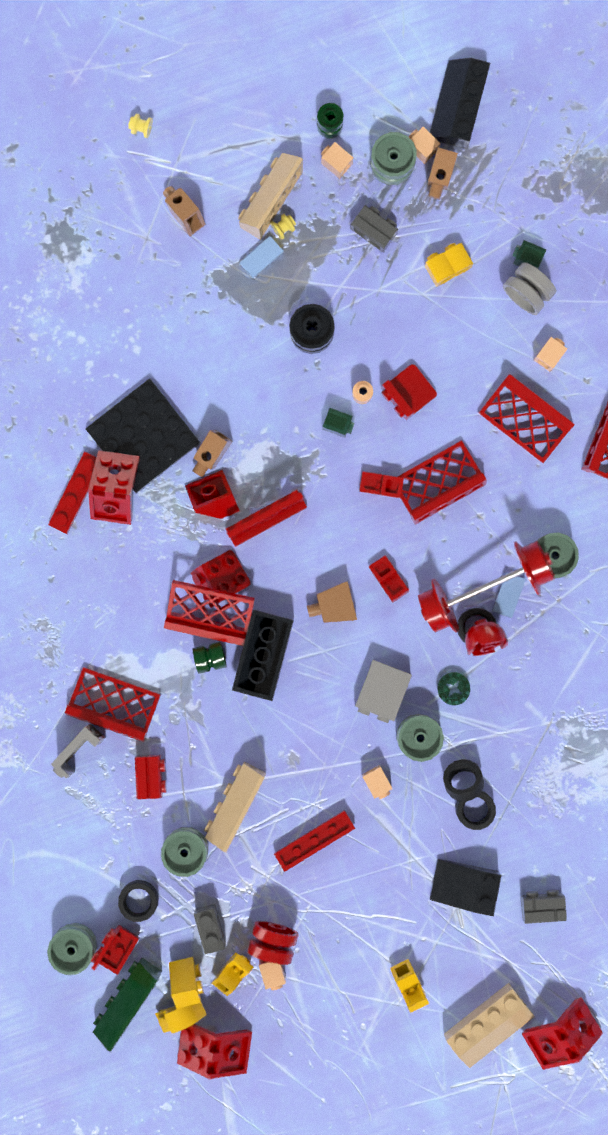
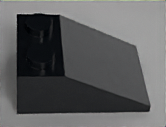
(466, 887)

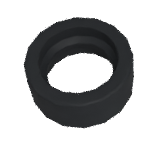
(467, 614)
(465, 794)
(480, 824)
(130, 915)

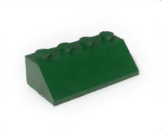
(126, 1003)

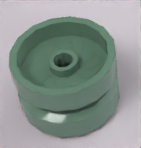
(393, 146)
(566, 552)
(411, 728)
(183, 864)
(61, 952)

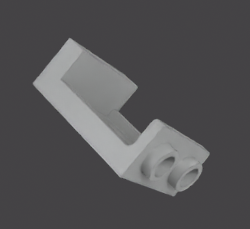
(383, 691)
(88, 733)

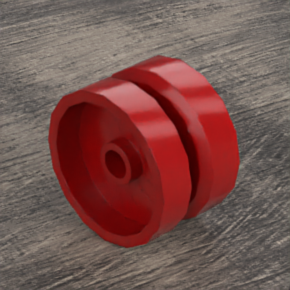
(273, 942)

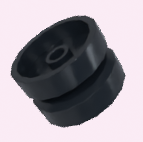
(311, 316)

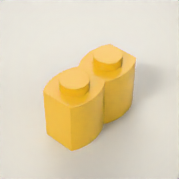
(448, 264)

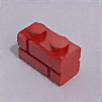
(149, 777)

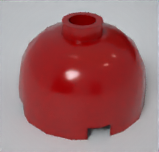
(484, 638)

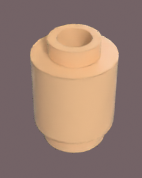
(359, 398)

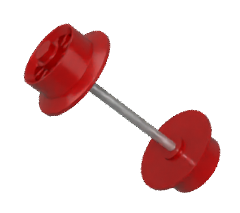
(438, 610)

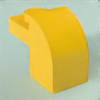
(232, 973)
(409, 985)
(180, 1018)

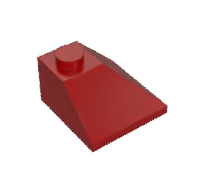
(212, 496)

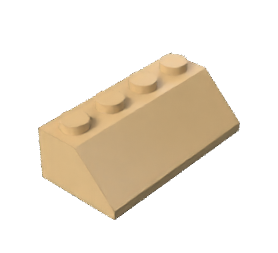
(271, 195)
(235, 806)
(488, 1025)

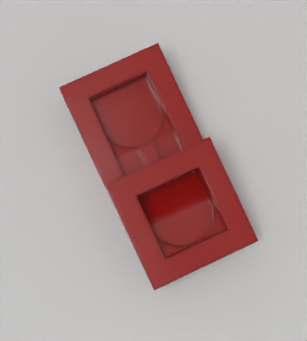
(381, 484)
(388, 579)

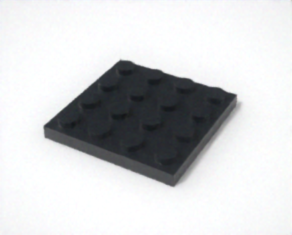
(147, 428)

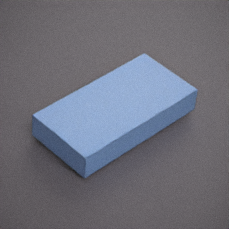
(261, 257)
(508, 596)

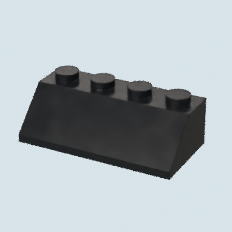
(459, 101)
(262, 655)

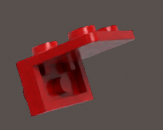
(408, 392)
(222, 574)
(117, 949)

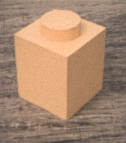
(424, 143)
(336, 159)
(551, 353)
(377, 782)
(272, 975)

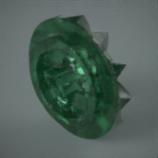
(463, 686)

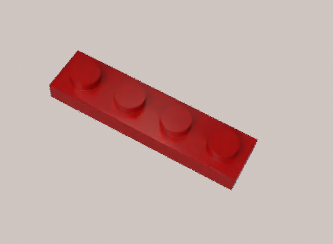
(73, 495)
(314, 840)

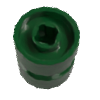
(330, 120)
(209, 657)

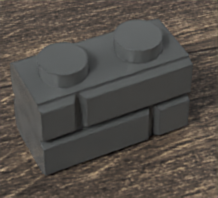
(374, 228)
(543, 907)
(209, 929)

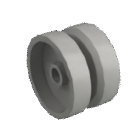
(529, 288)

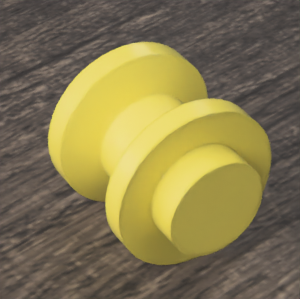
(137, 124)
(286, 223)

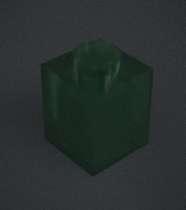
(529, 254)
(338, 423)

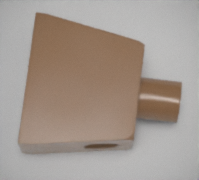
(444, 165)
(184, 210)
(217, 445)
(334, 605)

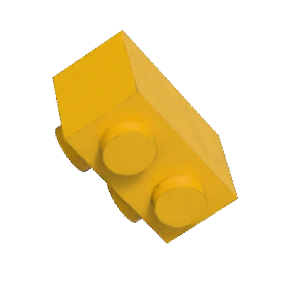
(185, 982)

